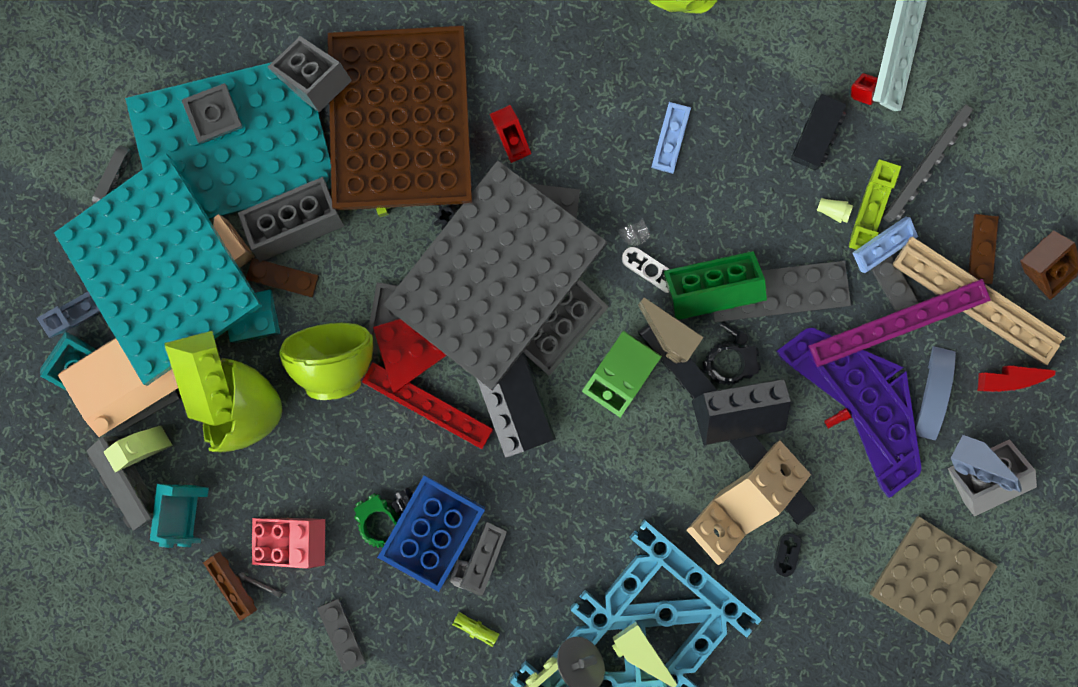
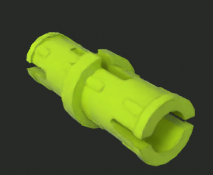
(475, 629)

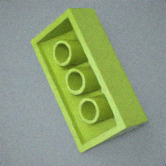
(201, 378)

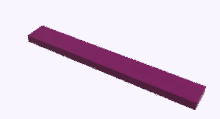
(899, 323)

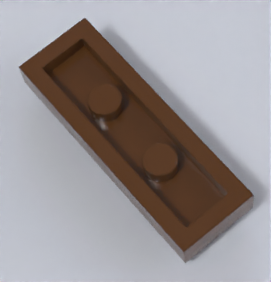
(983, 247)
(282, 277)
(230, 586)

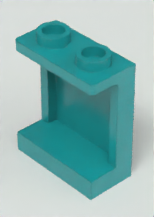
(175, 514)

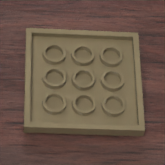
(933, 580)

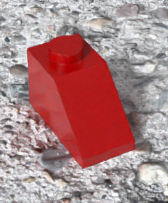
(510, 133)

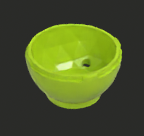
(328, 359)

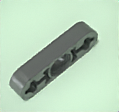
(112, 173)

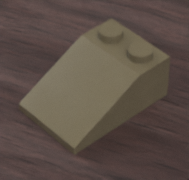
(672, 335)

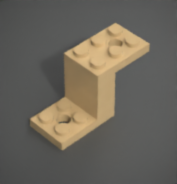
(749, 502)

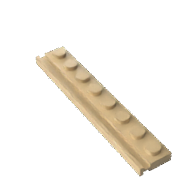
(998, 314)

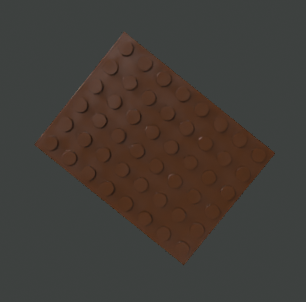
(401, 119)

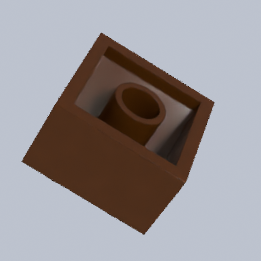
(1052, 264)

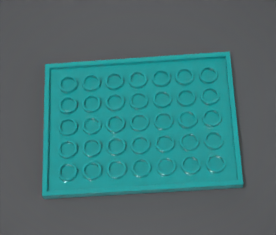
(269, 156)
(156, 267)

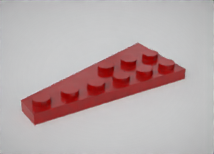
(404, 352)

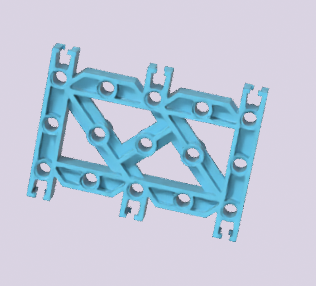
(620, 614)

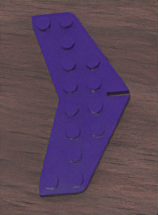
(877, 407)

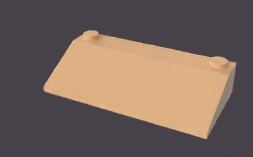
(109, 388)

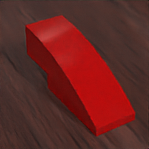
(1012, 378)

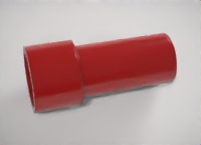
(842, 415)

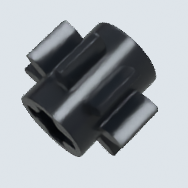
(439, 215)
(402, 499)

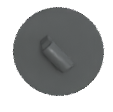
(580, 663)

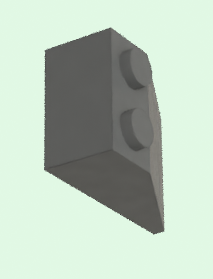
(310, 73)

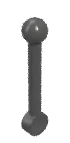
(242, 576)

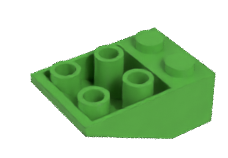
(621, 373)

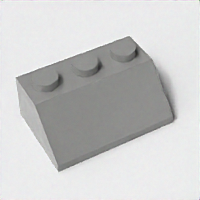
(984, 496)

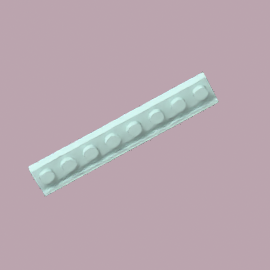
(899, 53)

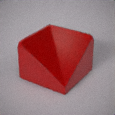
(864, 89)

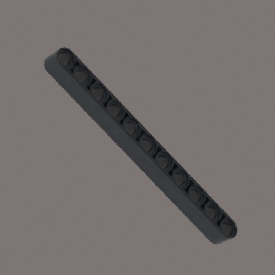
(748, 448)

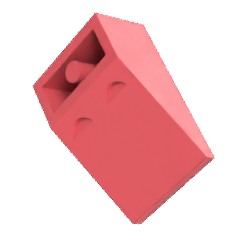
(288, 542)

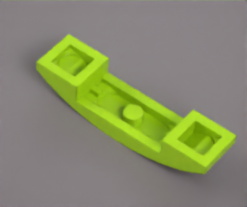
(874, 203)

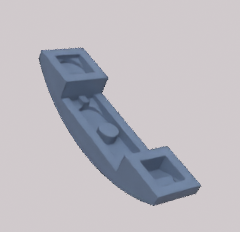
(69, 315)
(936, 393)

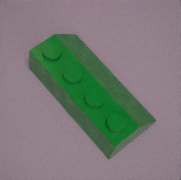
(715, 285)

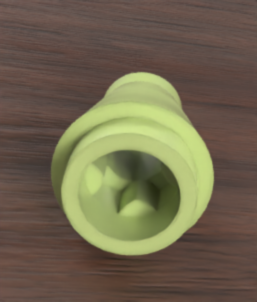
(835, 209)

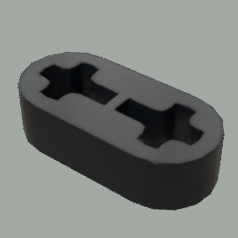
(792, 555)

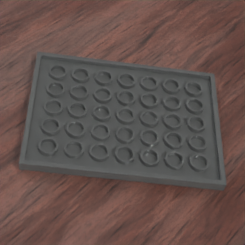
(495, 275)

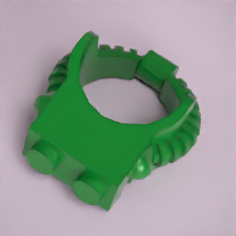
(366, 509)

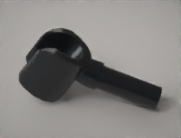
(740, 338)

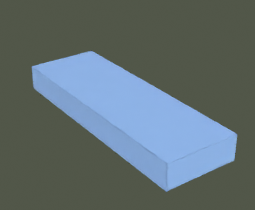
(671, 137)
(885, 244)

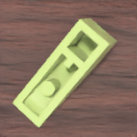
(137, 447)
(639, 652)

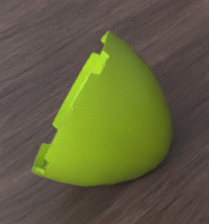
(254, 409)

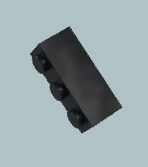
(819, 132)

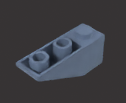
(979, 460)

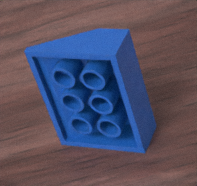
(431, 533)

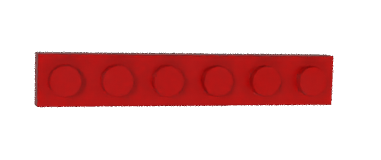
(429, 407)

